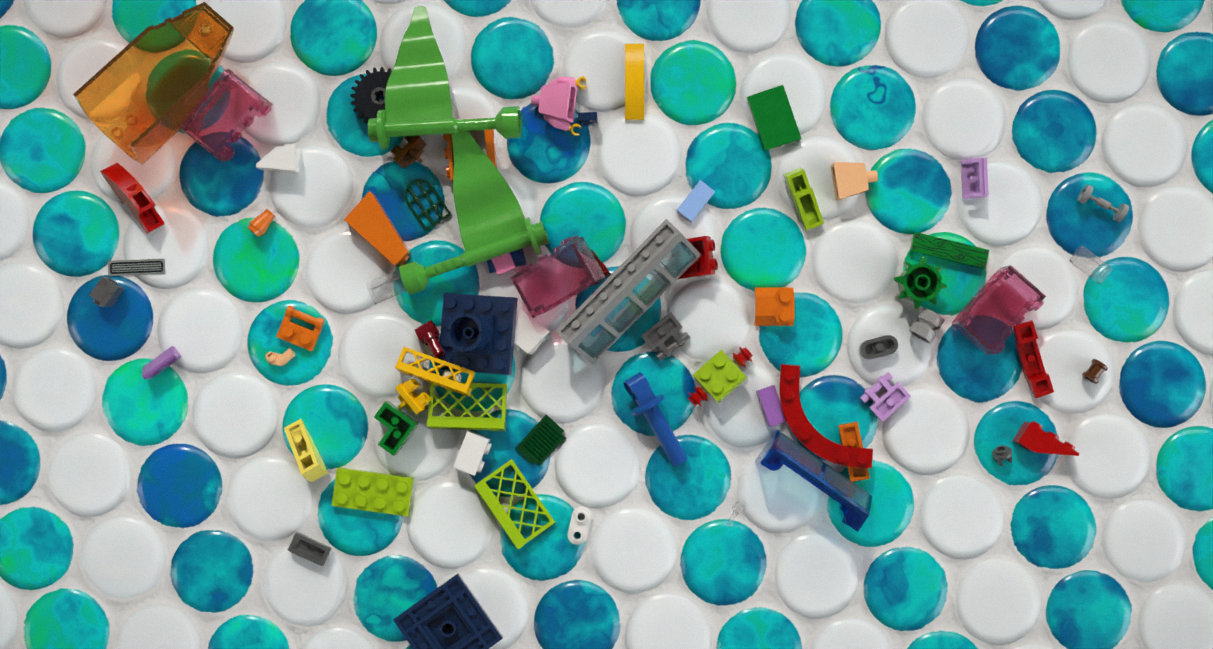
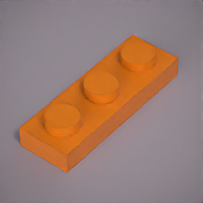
(851, 437)

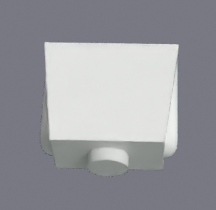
(528, 333)

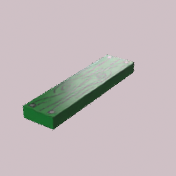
(949, 250)

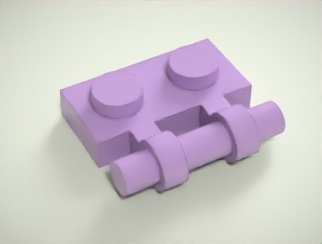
(889, 401)

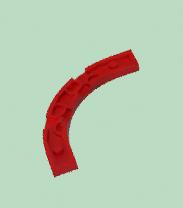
(807, 433)

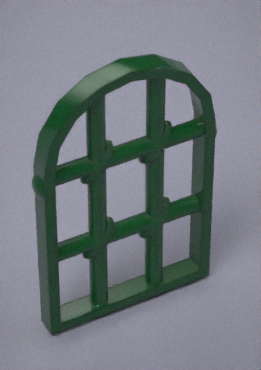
(433, 206)

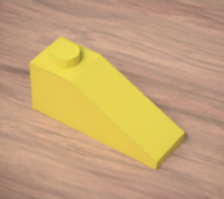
(305, 451)

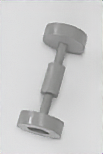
(1120, 212)

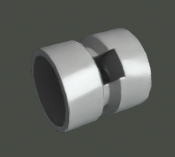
(926, 326)

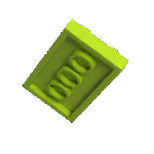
(372, 491)

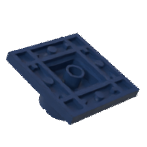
(478, 332)
(450, 603)

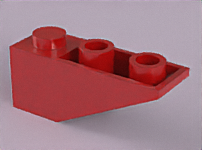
(1036, 440)

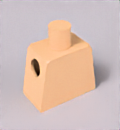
(851, 179)

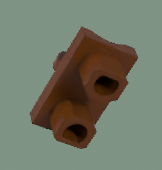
(410, 152)

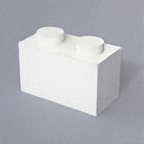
(472, 453)

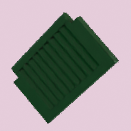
(541, 441)

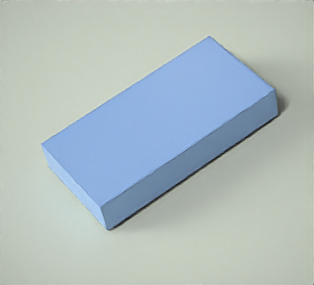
(695, 201)

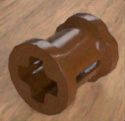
(1095, 371)

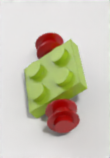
(720, 376)

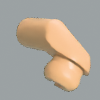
(280, 359)

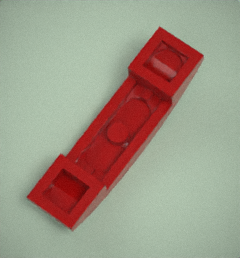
(1031, 360)

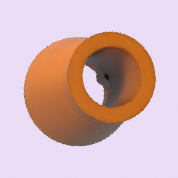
(261, 223)

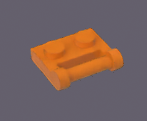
(298, 334)

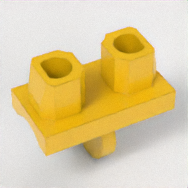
(410, 399)

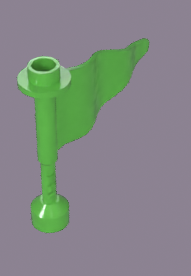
(420, 94)
(486, 215)

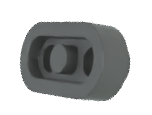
(878, 347)

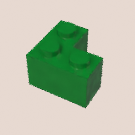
(399, 424)

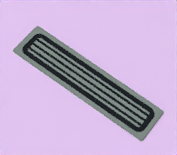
(136, 267)

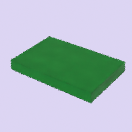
(773, 118)

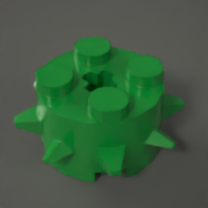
(930, 287)

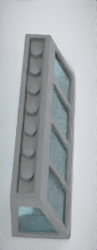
(628, 292)

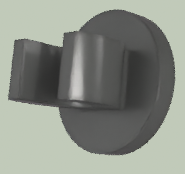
(1001, 453)

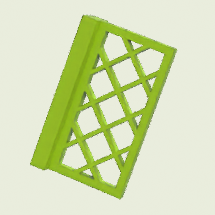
(471, 422)
(499, 512)

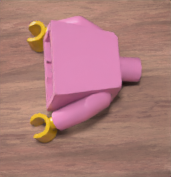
(558, 102)

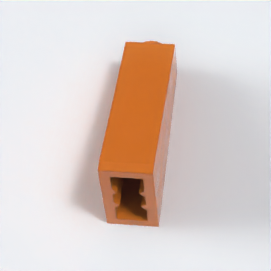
(376, 227)

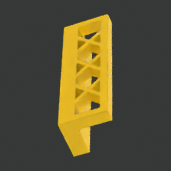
(436, 379)

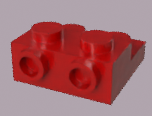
(705, 264)

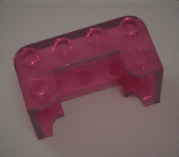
(224, 114)
(557, 276)
(997, 309)

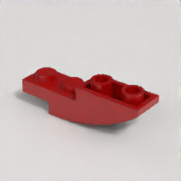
(134, 195)

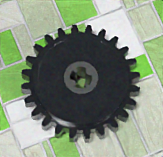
(367, 93)

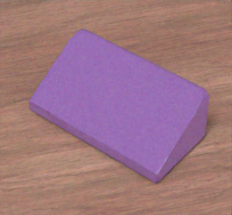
(160, 363)
(771, 405)

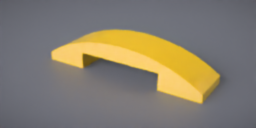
(634, 81)

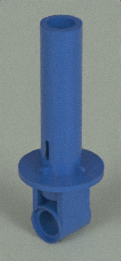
(647, 404)

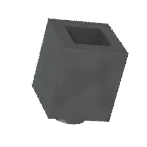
(106, 292)

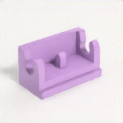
(974, 178)

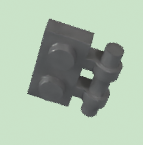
(661, 332)

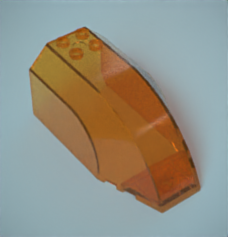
(156, 81)

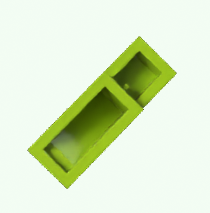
(803, 198)

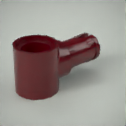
(428, 335)

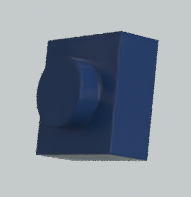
(587, 118)

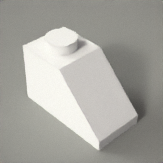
(281, 159)

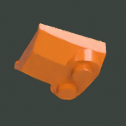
(774, 306)

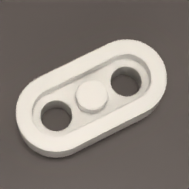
(578, 525)

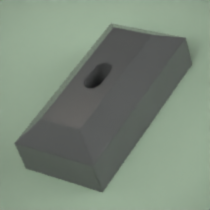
(300, 544)

